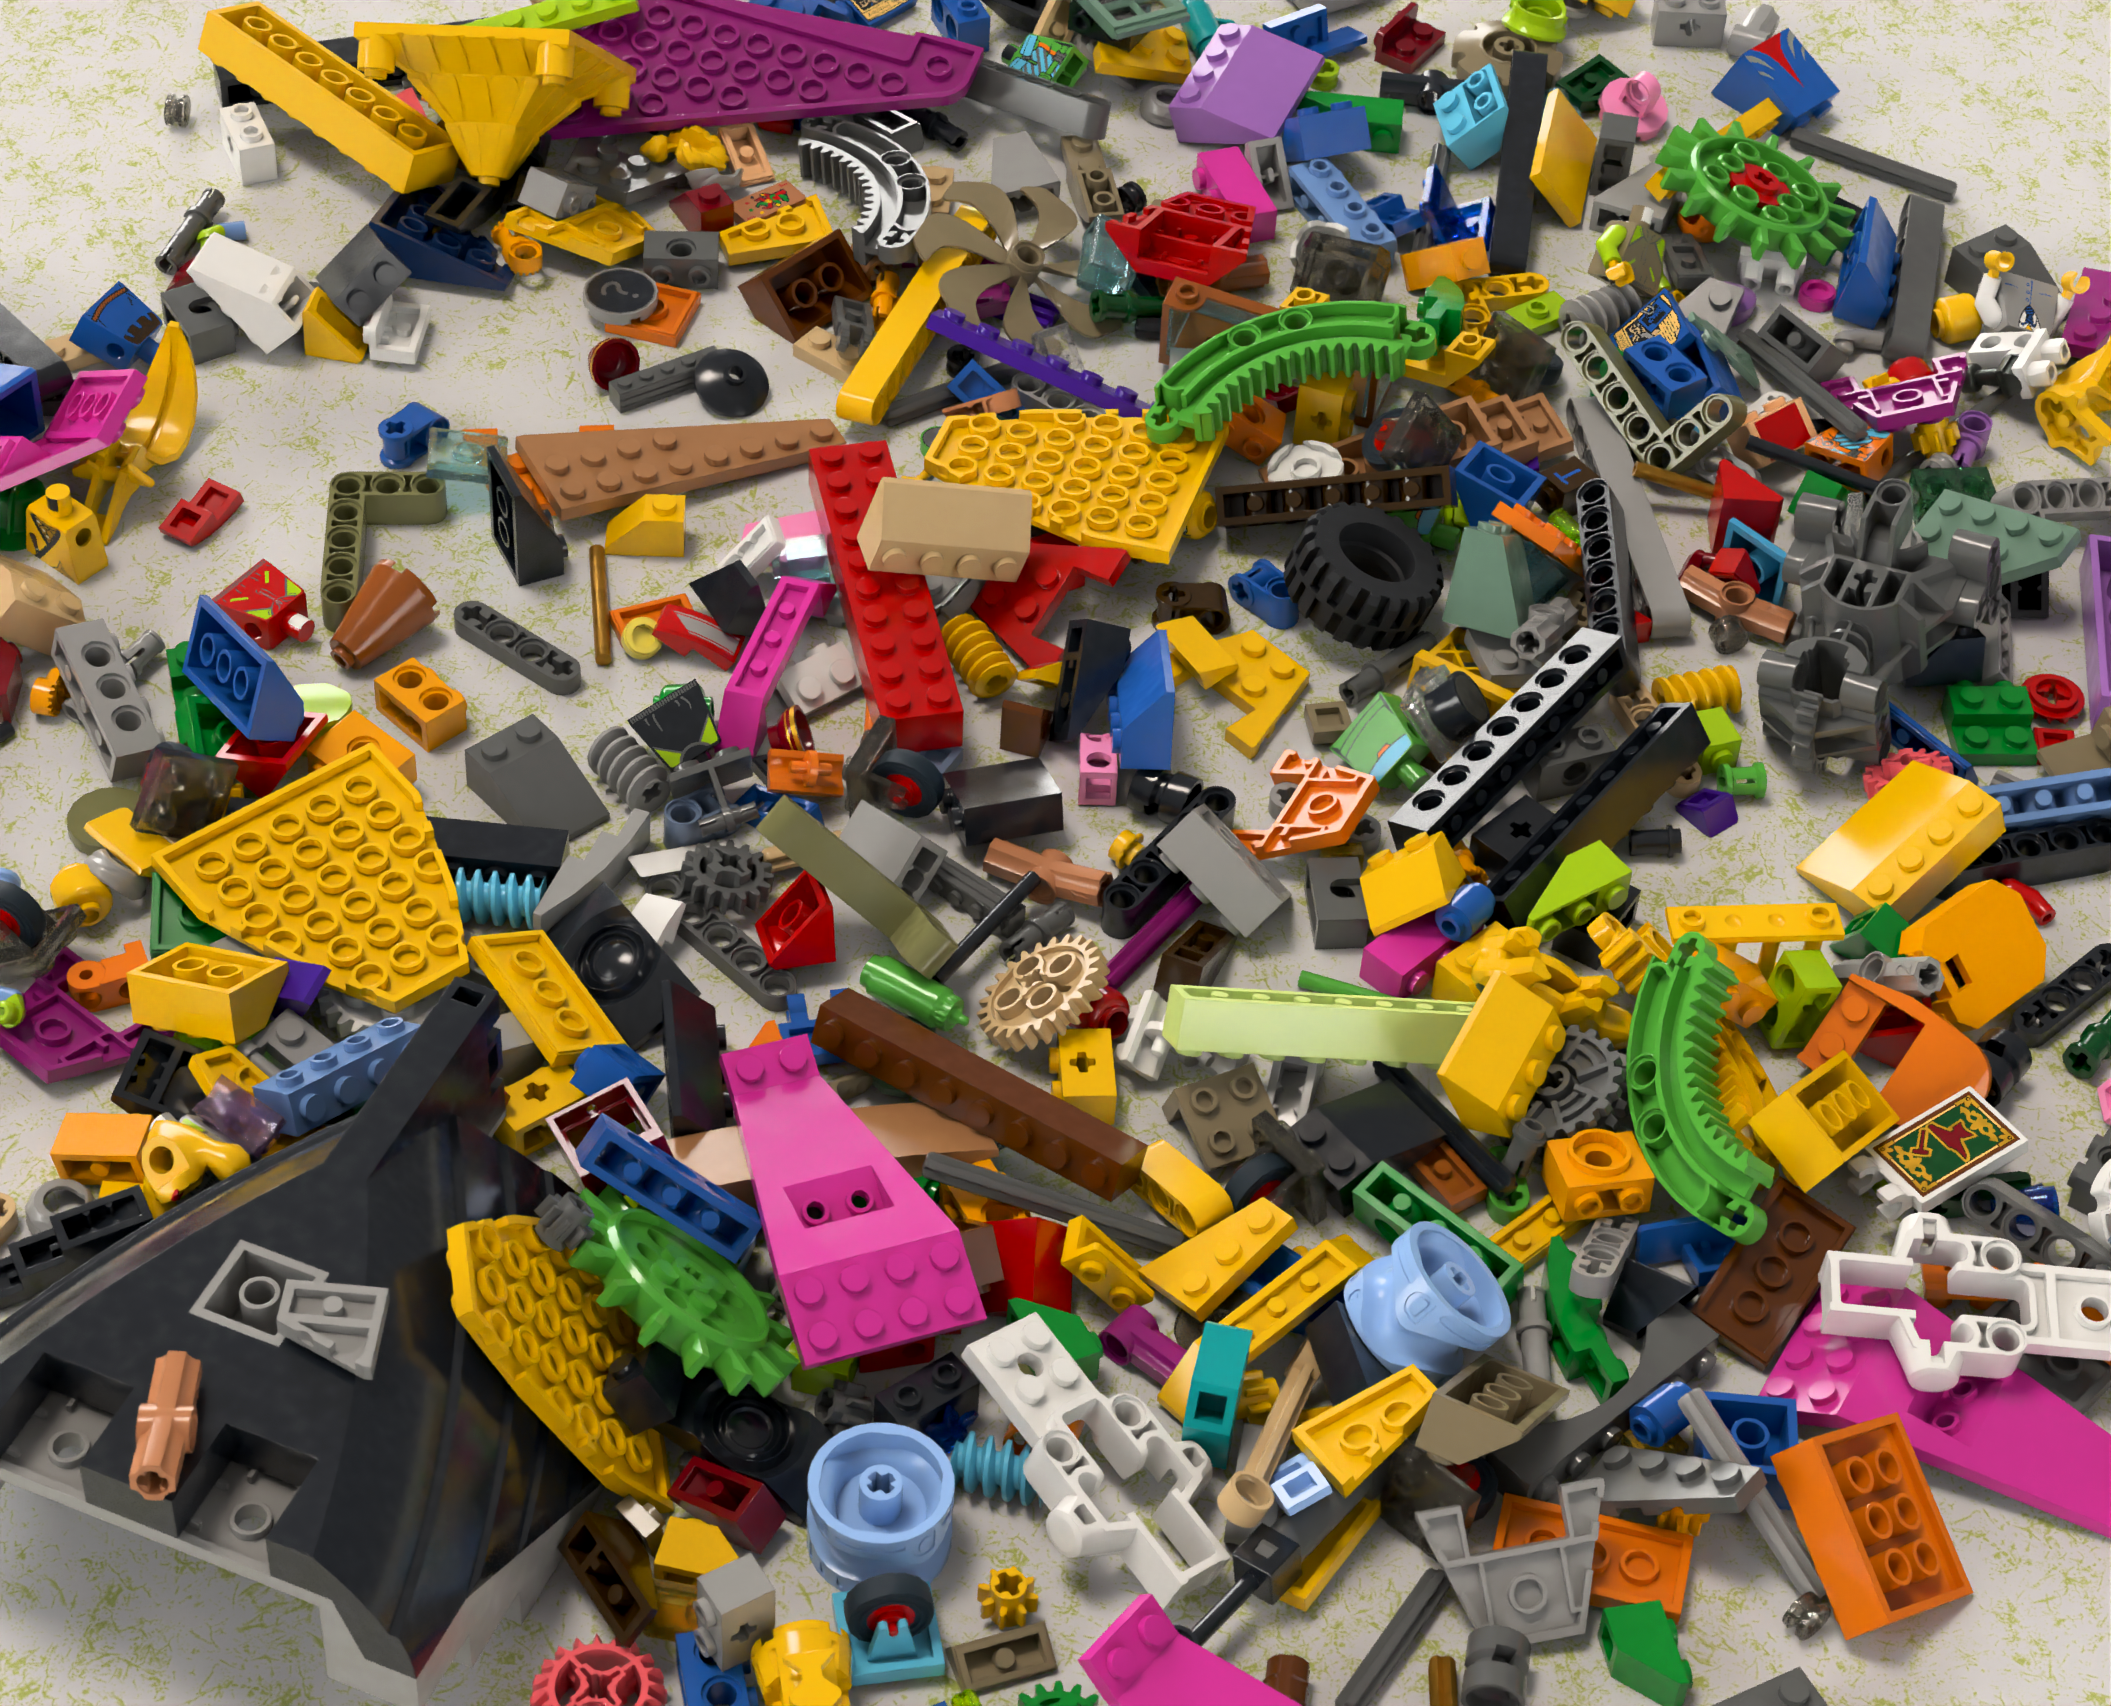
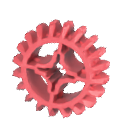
(600, 1676)

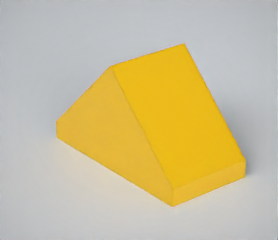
(330, 331)

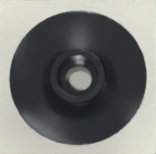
(729, 395)

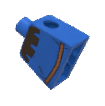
(118, 329)

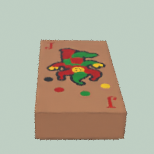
(767, 201)

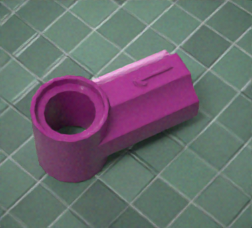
(1137, 1339)

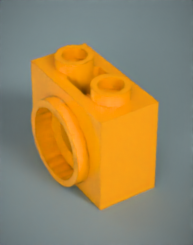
(354, 733)
(1597, 1175)

